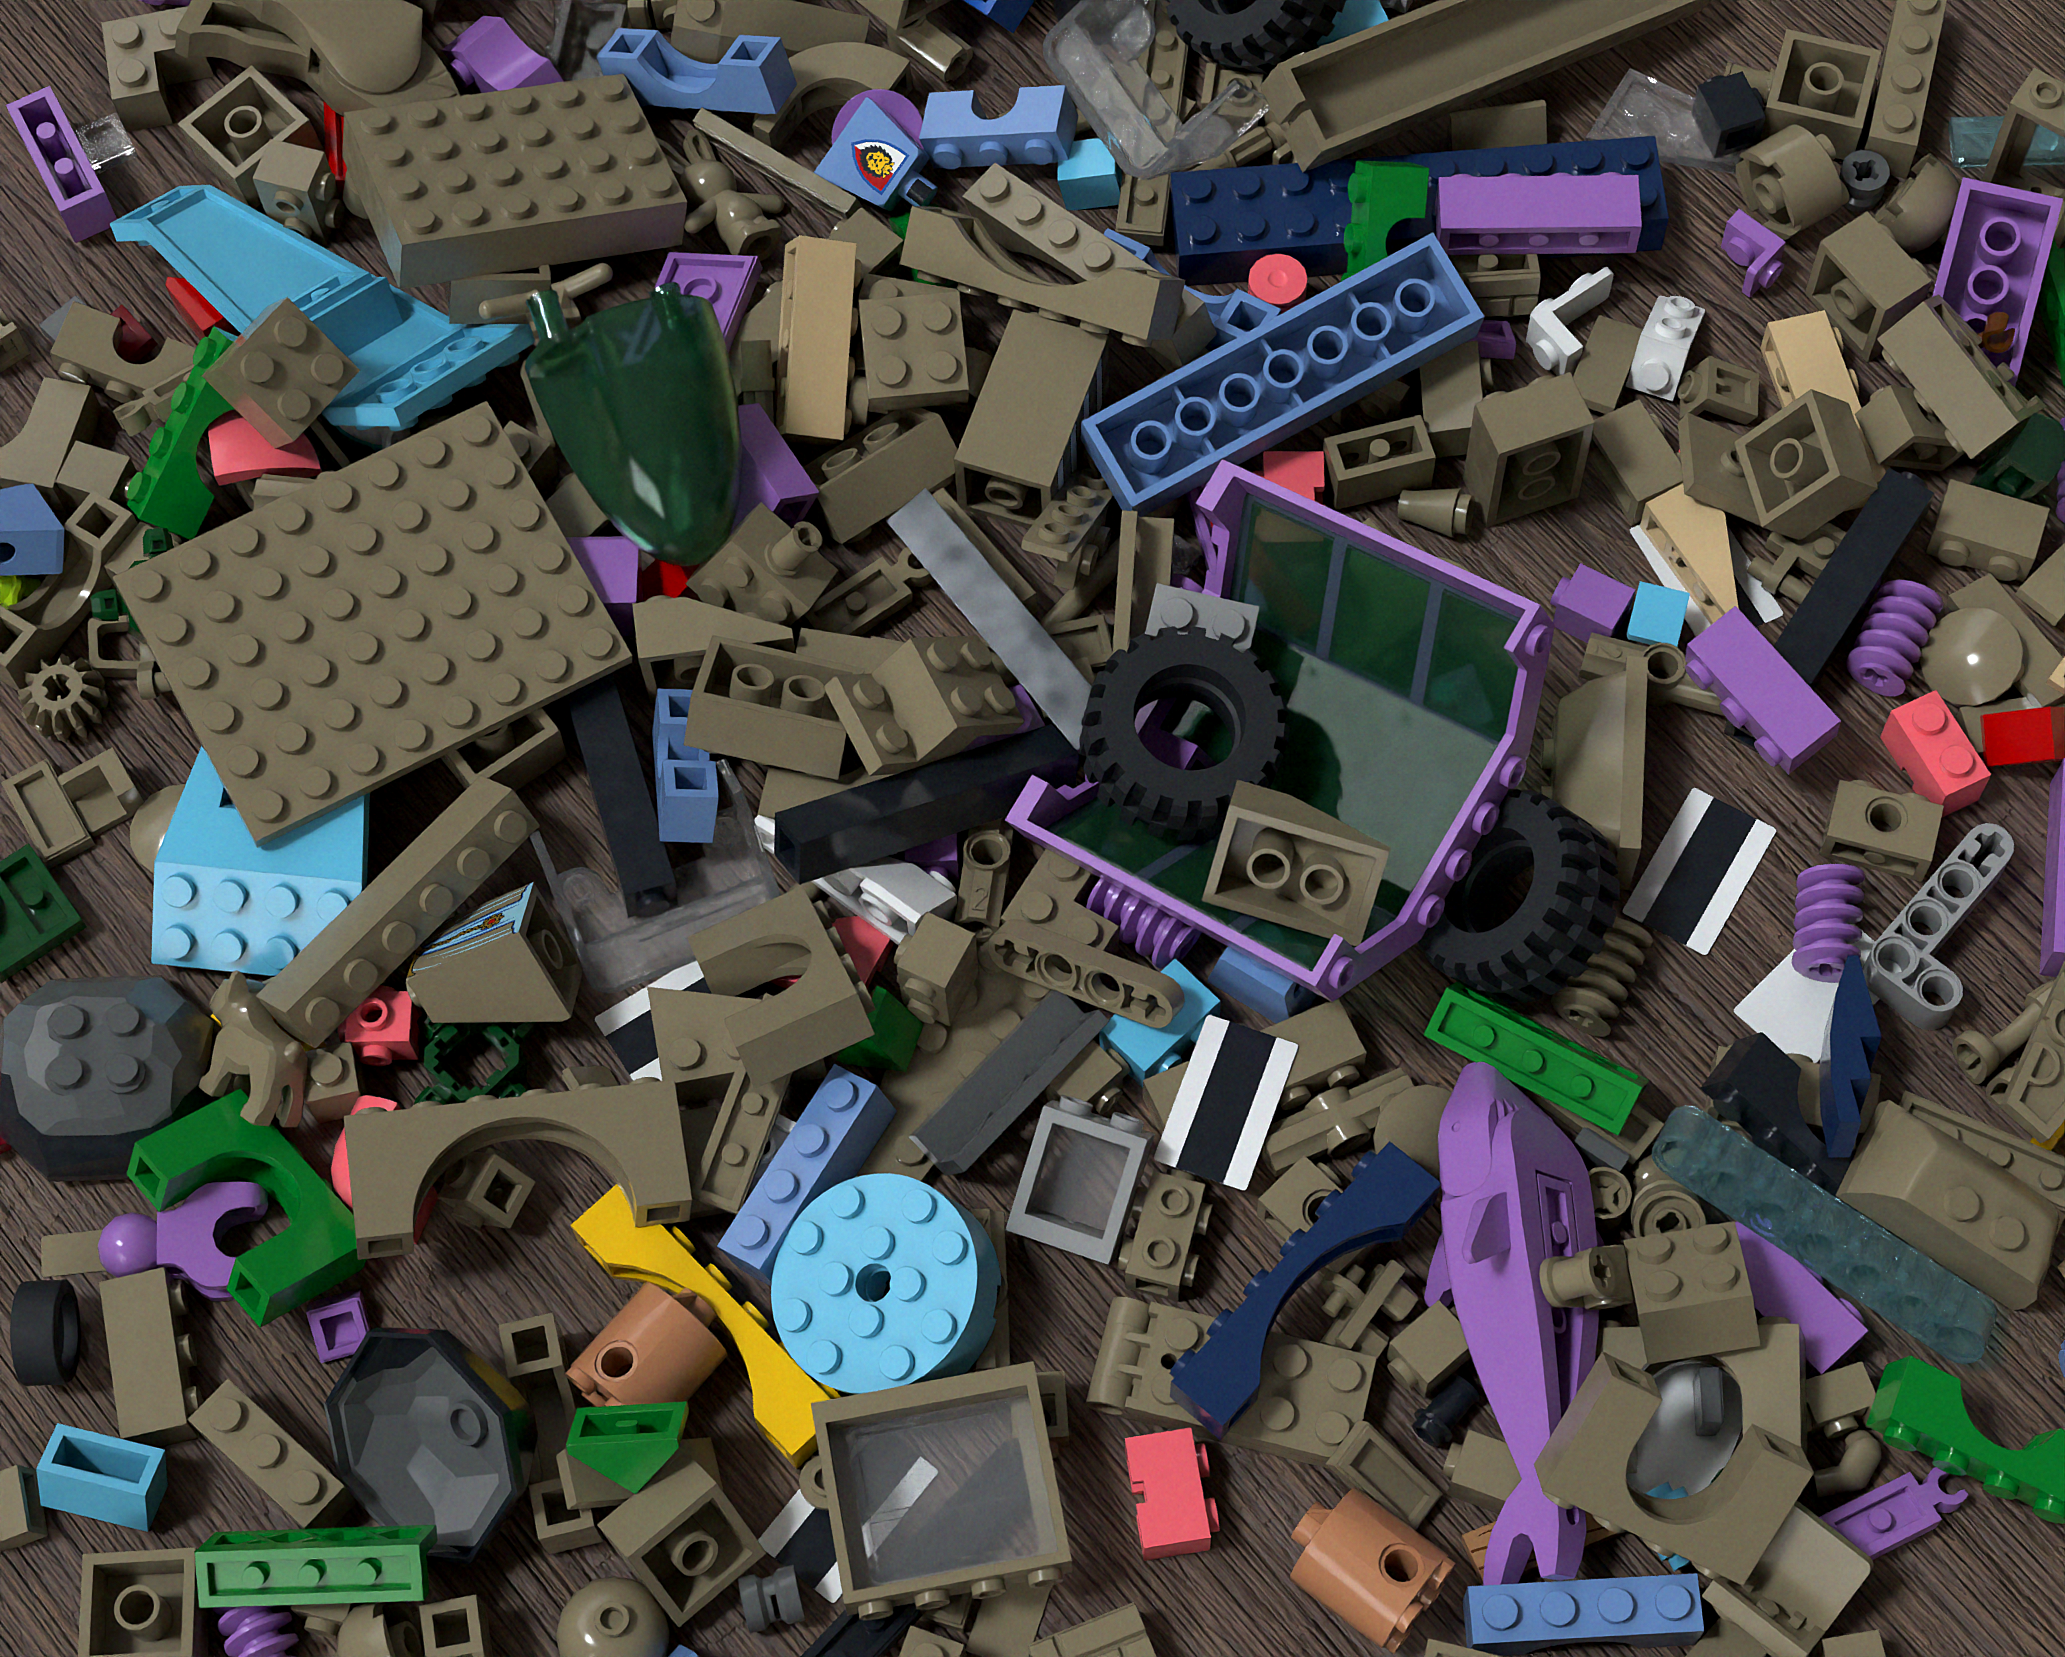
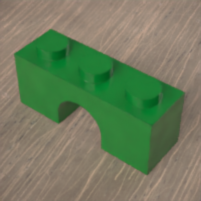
(1380, 198)

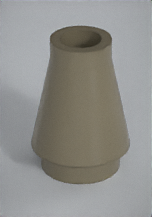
(1439, 510)

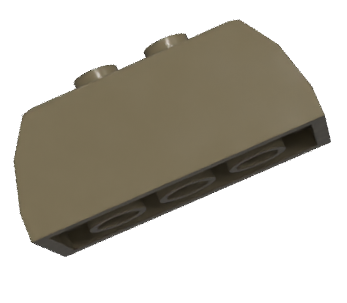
(1600, 759)
(1953, 1205)

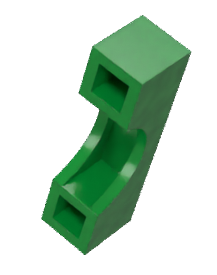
(169, 487)
(1925, 1412)

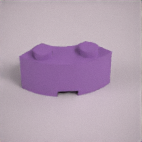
(496, 59)

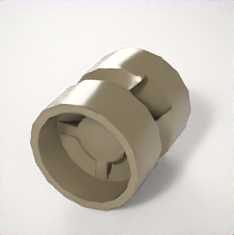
(1663, 1207)

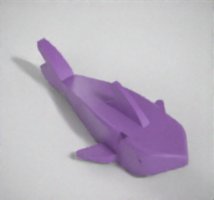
(1507, 1204)

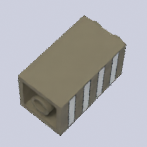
(1030, 418)

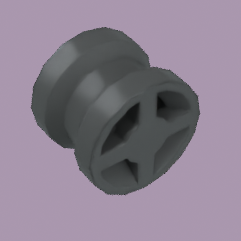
(1868, 192)

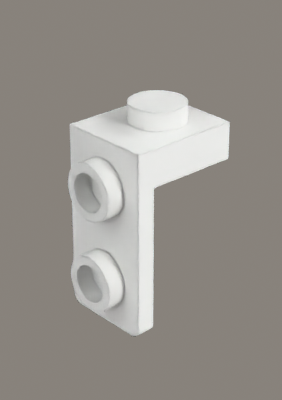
(1547, 335)
(1665, 346)

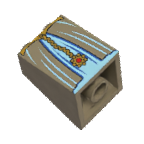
(497, 964)

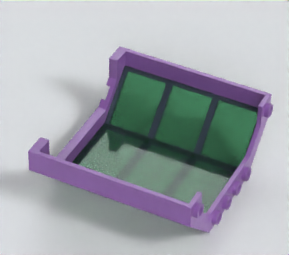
(1403, 718)

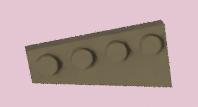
(2038, 1083)

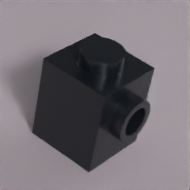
(1729, 114)

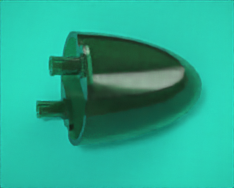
(645, 417)

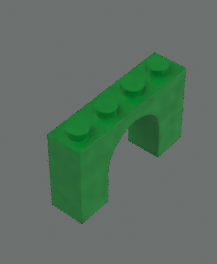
(225, 1147)

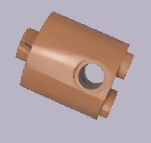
(650, 1351)
(1368, 1567)

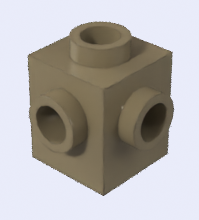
(485, 1189)

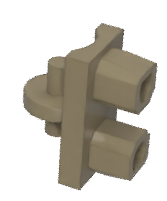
(1378, 1290)

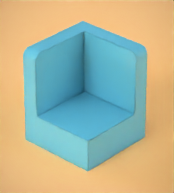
(1089, 176)
(1657, 614)

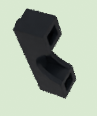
(1760, 1092)

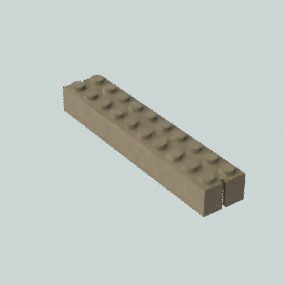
(1440, 63)

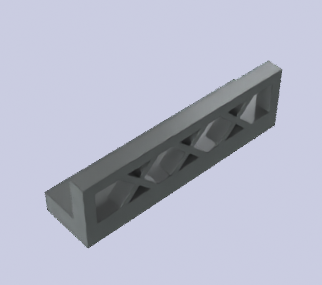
(1006, 1082)

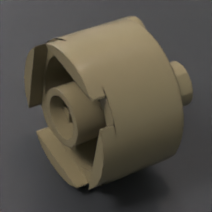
(1791, 180)

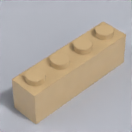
(816, 340)
(1808, 355)

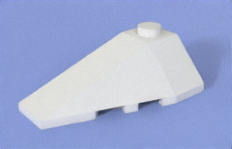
(884, 891)

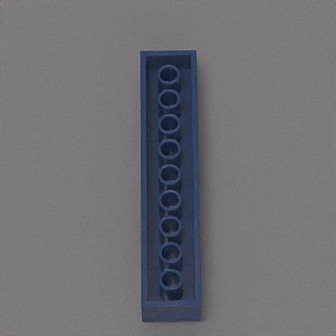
(1243, 213)

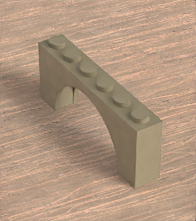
(623, 1128)

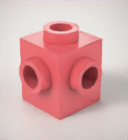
(383, 1027)

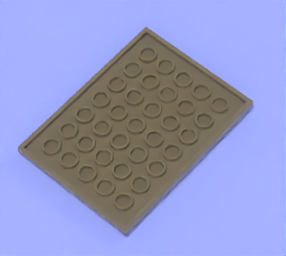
(371, 622)

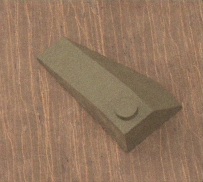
(709, 27)

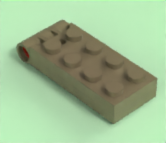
(1305, 1394)

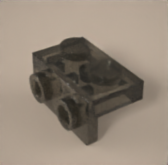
(581, 34)

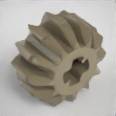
(81, 692)

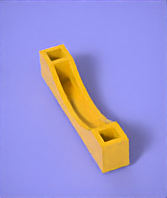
(664, 1258)

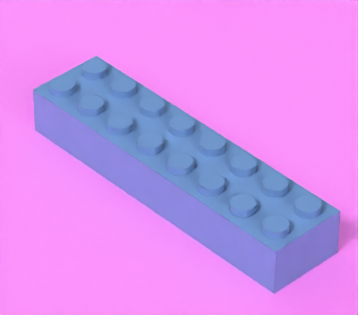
(1282, 376)

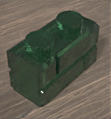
(2024, 459)

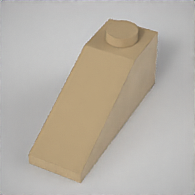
(1695, 547)

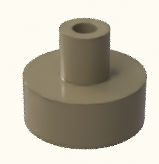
(859, 401)

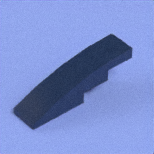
(1847, 1059)

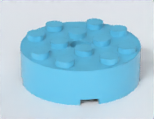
(835, 1277)

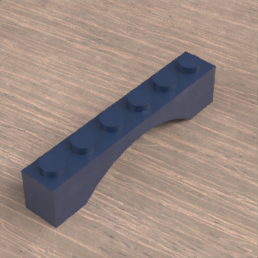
(1376, 1208)

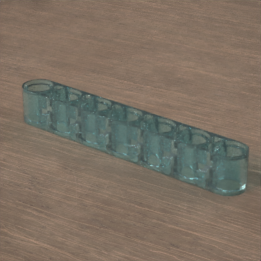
(1825, 1234)

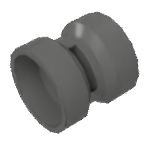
(758, 1599)

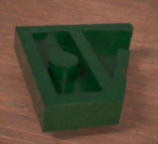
(32, 912)

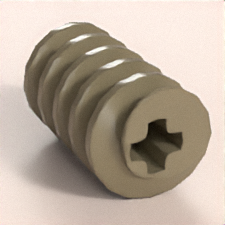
(1589, 996)

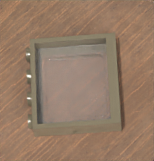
(941, 1490)

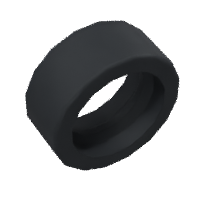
(45, 1332)

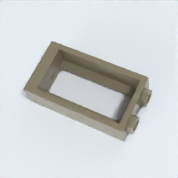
(2035, 104)

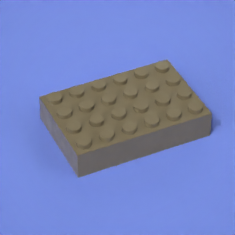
(512, 180)

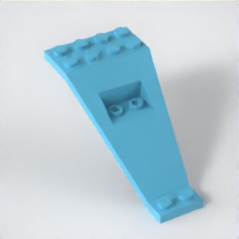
(248, 261)
(245, 905)

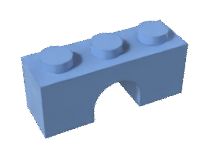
(1033, 132)
(682, 774)

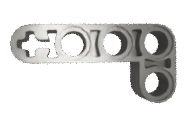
(1943, 916)

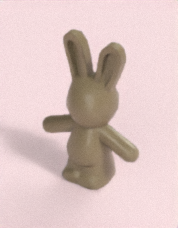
(714, 195)

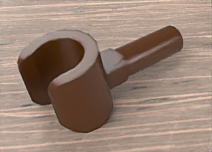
(1994, 336)

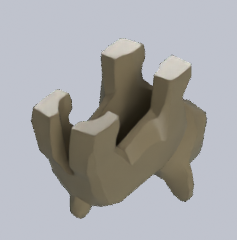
(257, 1052)

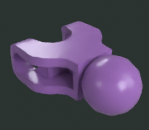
(184, 1238)

